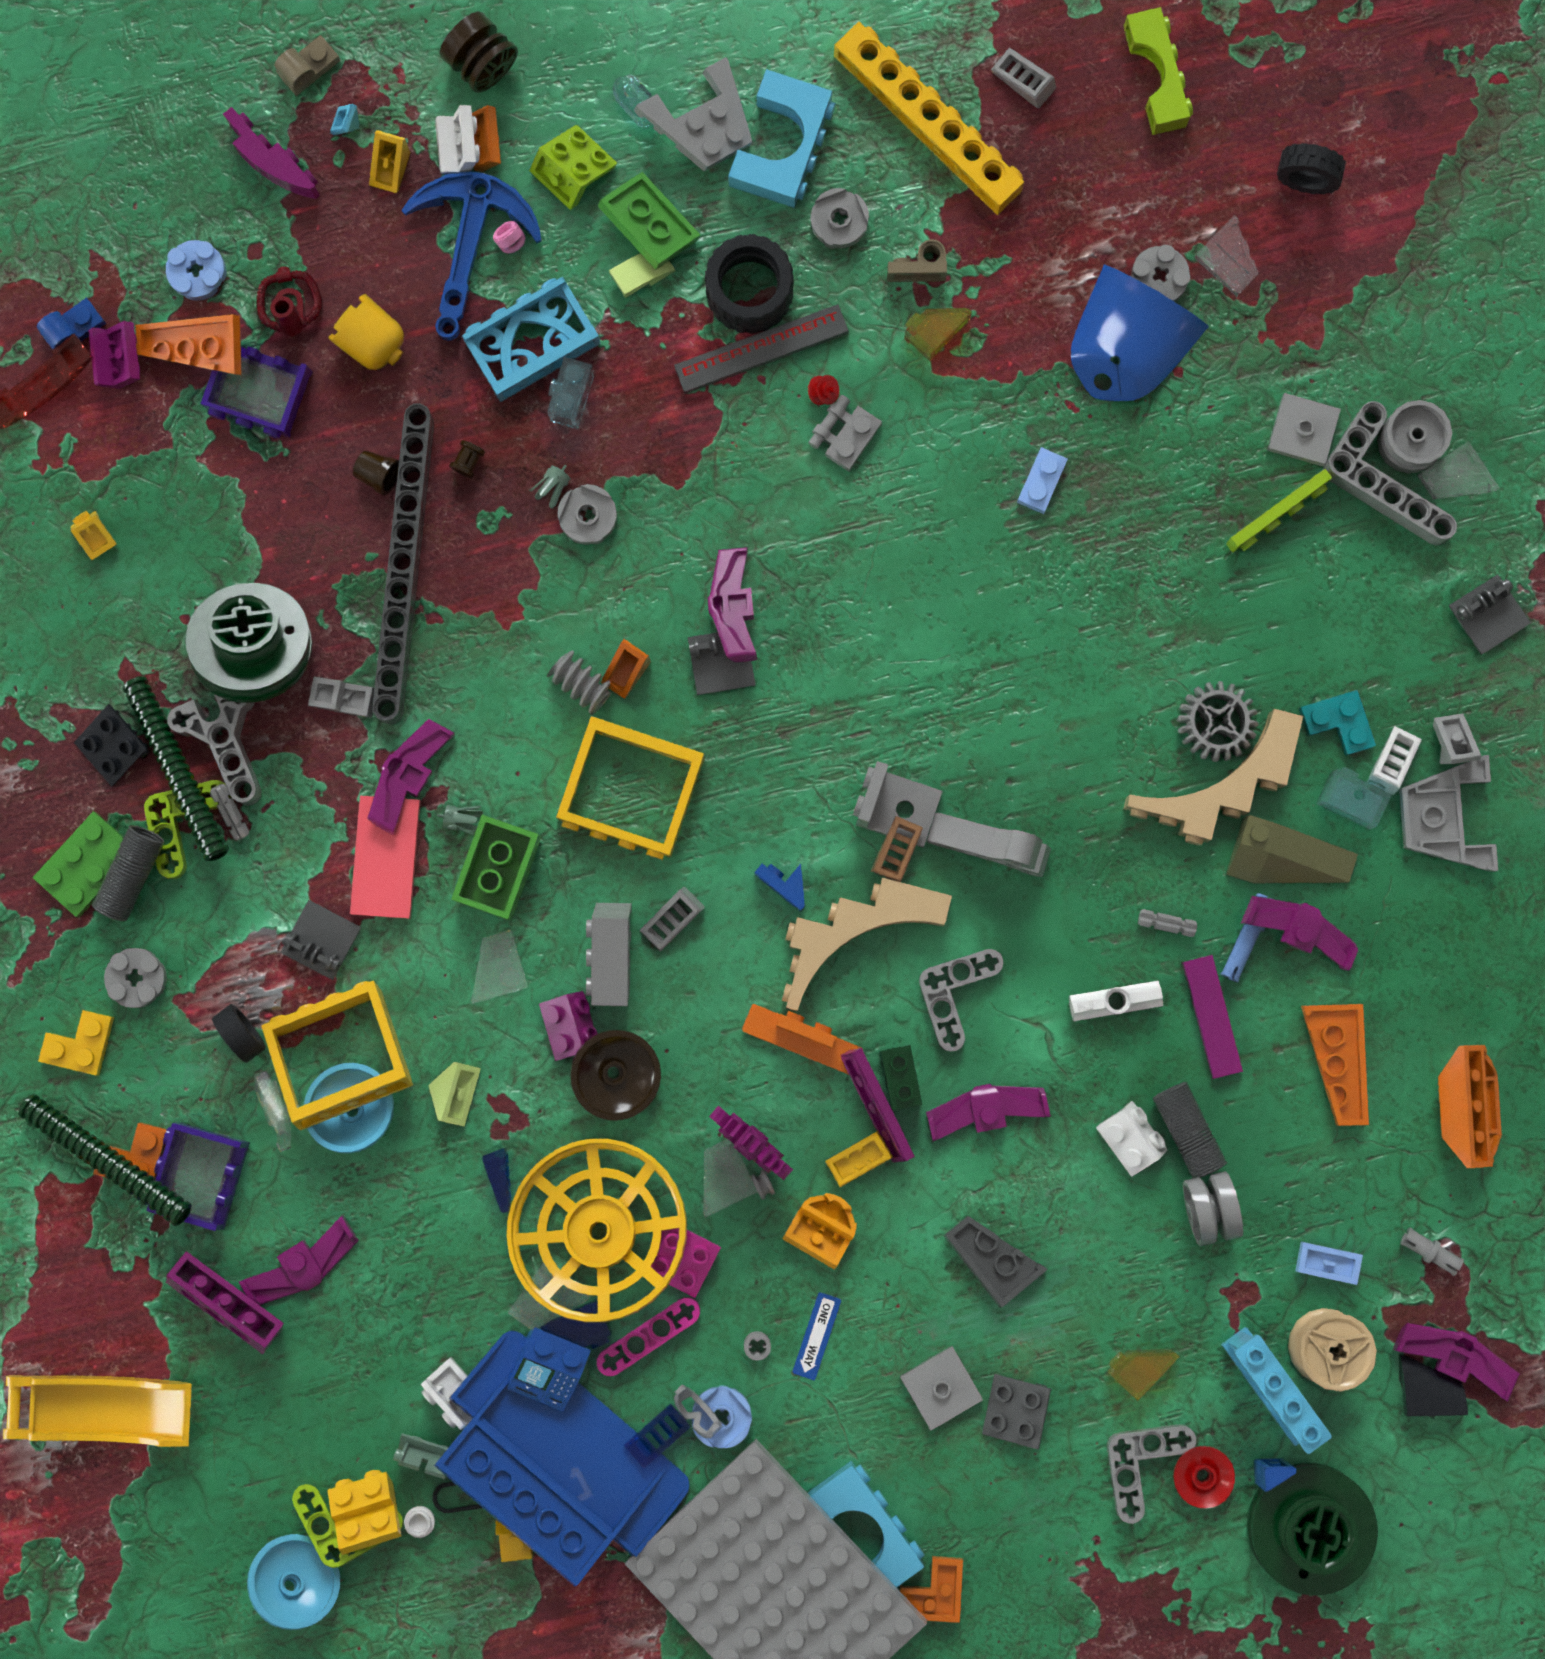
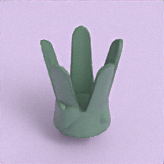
(553, 477)
(459, 818)

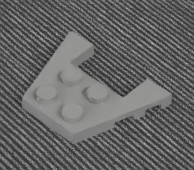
(709, 131)
(1435, 820)

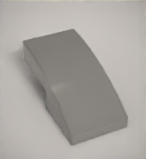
(341, 697)

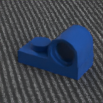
(78, 320)

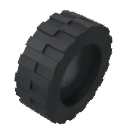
(1311, 168)

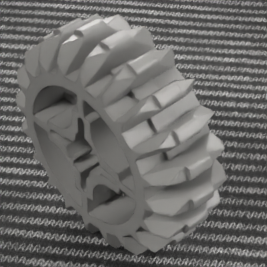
(1234, 702)

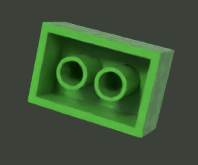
(496, 867)

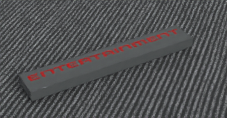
(761, 349)

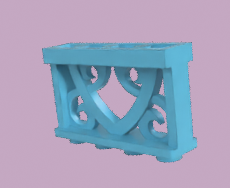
(518, 377)
(1276, 1390)

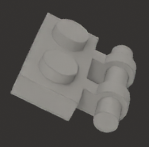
(852, 438)

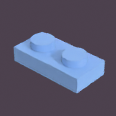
(1042, 480)
(1329, 1263)

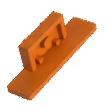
(794, 1035)

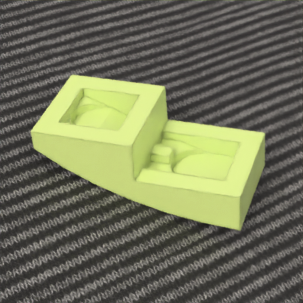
(637, 273)

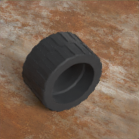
(749, 249)

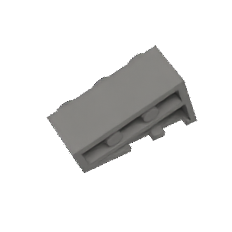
(609, 954)

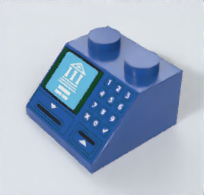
(548, 1369)

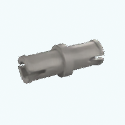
(1432, 1251)

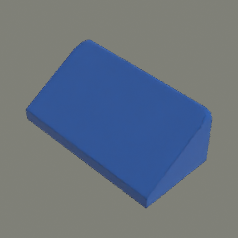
(1272, 1472)

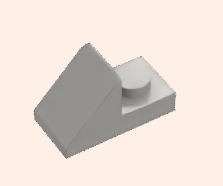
(1455, 739)

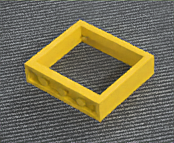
(640, 740)
(353, 1096)

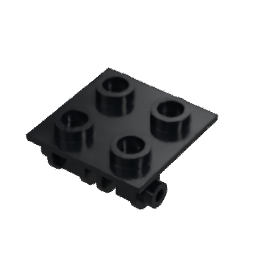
(111, 745)

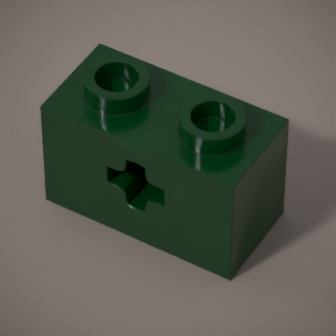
(900, 1077)

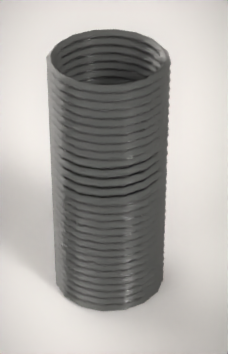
(127, 873)
(1185, 1125)

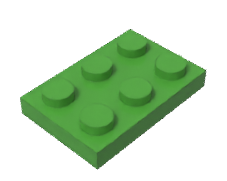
(648, 220)
(81, 864)

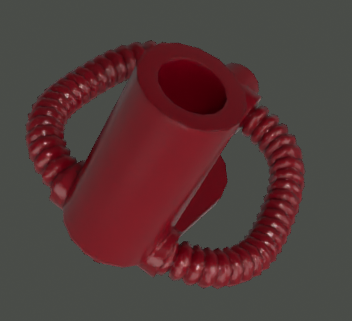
(288, 317)

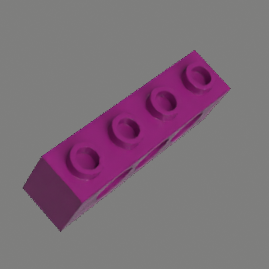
(224, 1302)

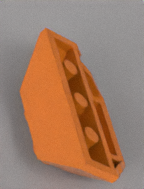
(1470, 1106)

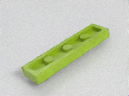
(1270, 519)

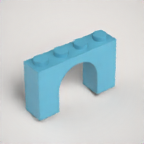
(784, 178)
(849, 1491)

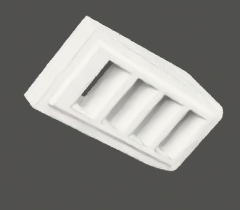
(1387, 776)

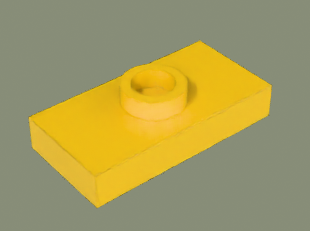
(859, 1159)

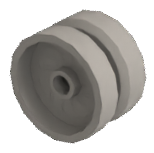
(1426, 424)
(1213, 1208)

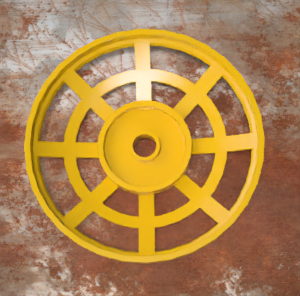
(579, 1225)

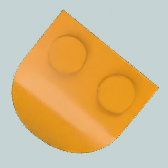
(822, 1228)

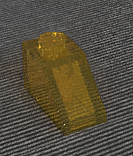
(935, 329)
(1140, 1369)

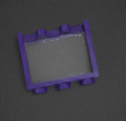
(262, 397)
(203, 1171)

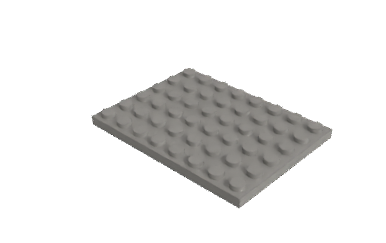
(770, 1573)

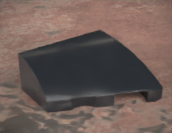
(1430, 1391)

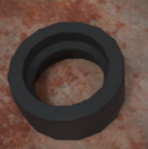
(238, 1033)

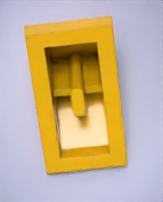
(388, 161)

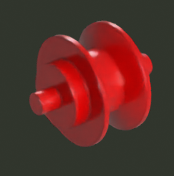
(823, 390)

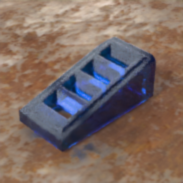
(498, 1172)
(675, 1416)

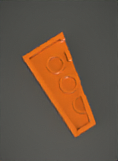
(195, 342)

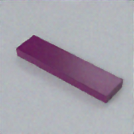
(1212, 1016)
(876, 1104)

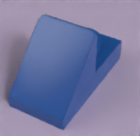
(790, 890)

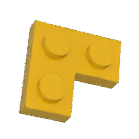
(85, 1051)

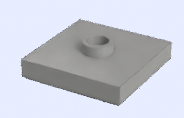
(1303, 429)
(941, 1388)

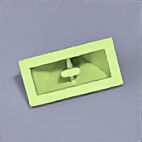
(454, 1092)

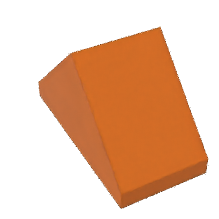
(626, 668)

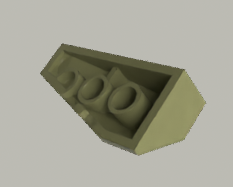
(1281, 855)

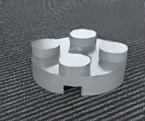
(847, 204)
(1166, 260)
(580, 499)
(145, 991)

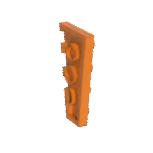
(1341, 1056)

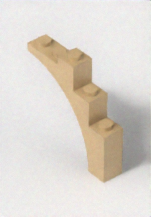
(1197, 812)
(893, 905)

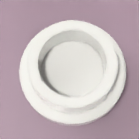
(419, 1522)

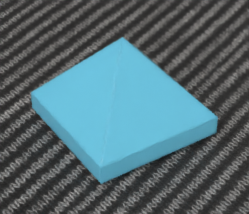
(345, 120)

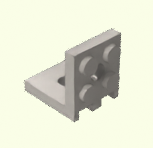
(883, 795)

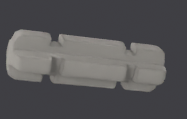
(229, 812)
(1167, 923)

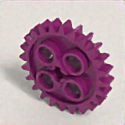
(751, 1143)

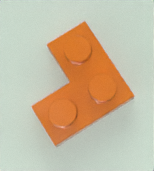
(145, 1149)
(943, 1598)

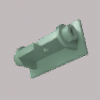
(415, 1450)

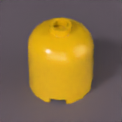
(369, 335)

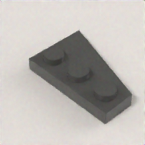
(995, 1264)

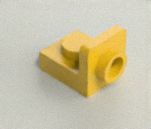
(92, 534)

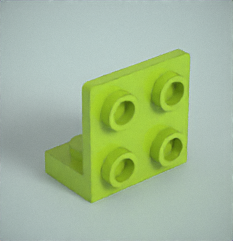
(570, 165)

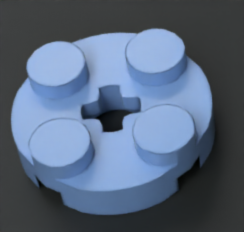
(209, 279)
(739, 1416)

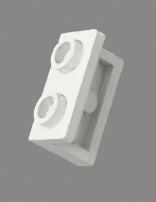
(456, 141)
(1132, 1138)
(441, 1386)

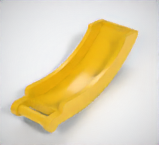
(101, 1409)

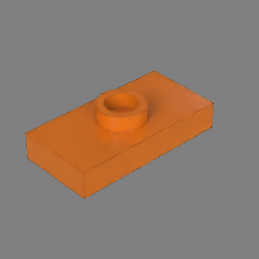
(487, 138)

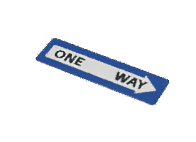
(816, 1336)

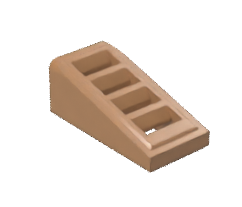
(907, 853)

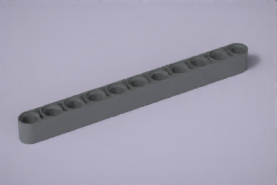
(403, 549)

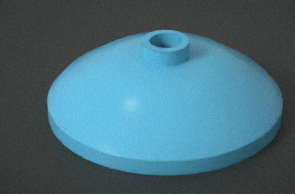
(344, 1132)
(297, 1561)

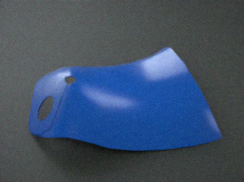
(1136, 326)

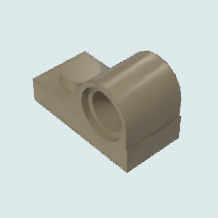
(303, 68)
(921, 270)

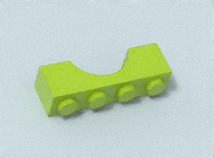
(1149, 38)

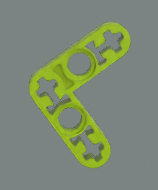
(173, 812)
(324, 1541)

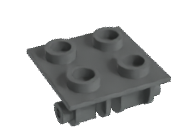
(1489, 614)
(713, 669)
(320, 939)
(1016, 1411)

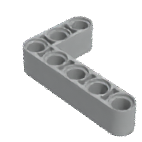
(1382, 483)

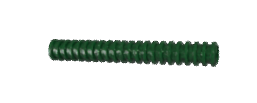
(175, 769)
(105, 1159)

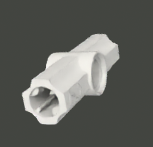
(1135, 998)

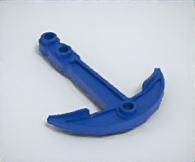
(474, 213)

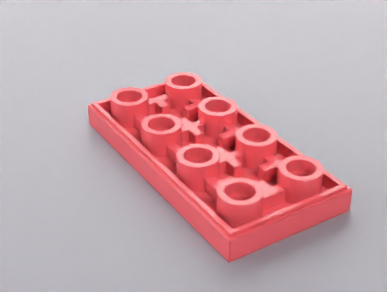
(385, 864)

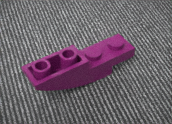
(271, 162)

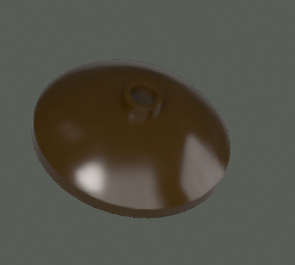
(626, 1092)

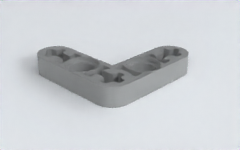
(943, 992)
(1137, 1452)

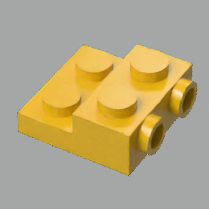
(364, 1511)

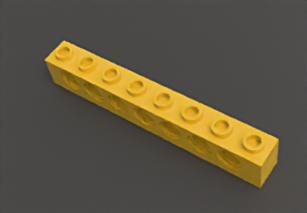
(931, 133)

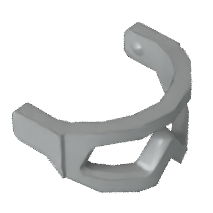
(684, 1392)

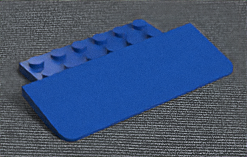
(520, 1461)

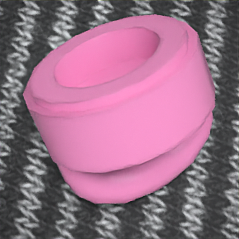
(507, 235)

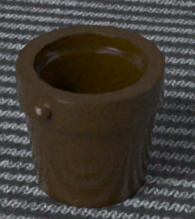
(376, 471)

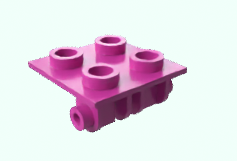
(695, 1264)

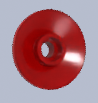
(1216, 1486)

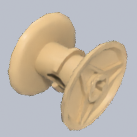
(1352, 1353)

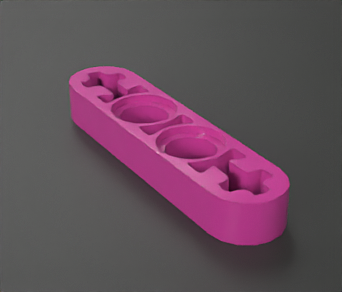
(650, 1339)

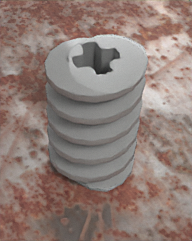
(580, 682)

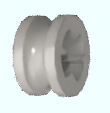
(763, 1184)
(757, 1336)

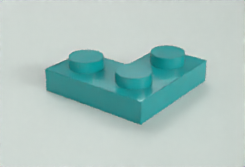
(1344, 714)

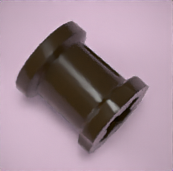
(474, 453)

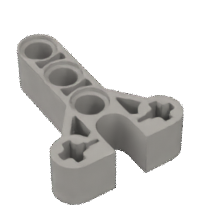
(232, 719)
(1003, 846)

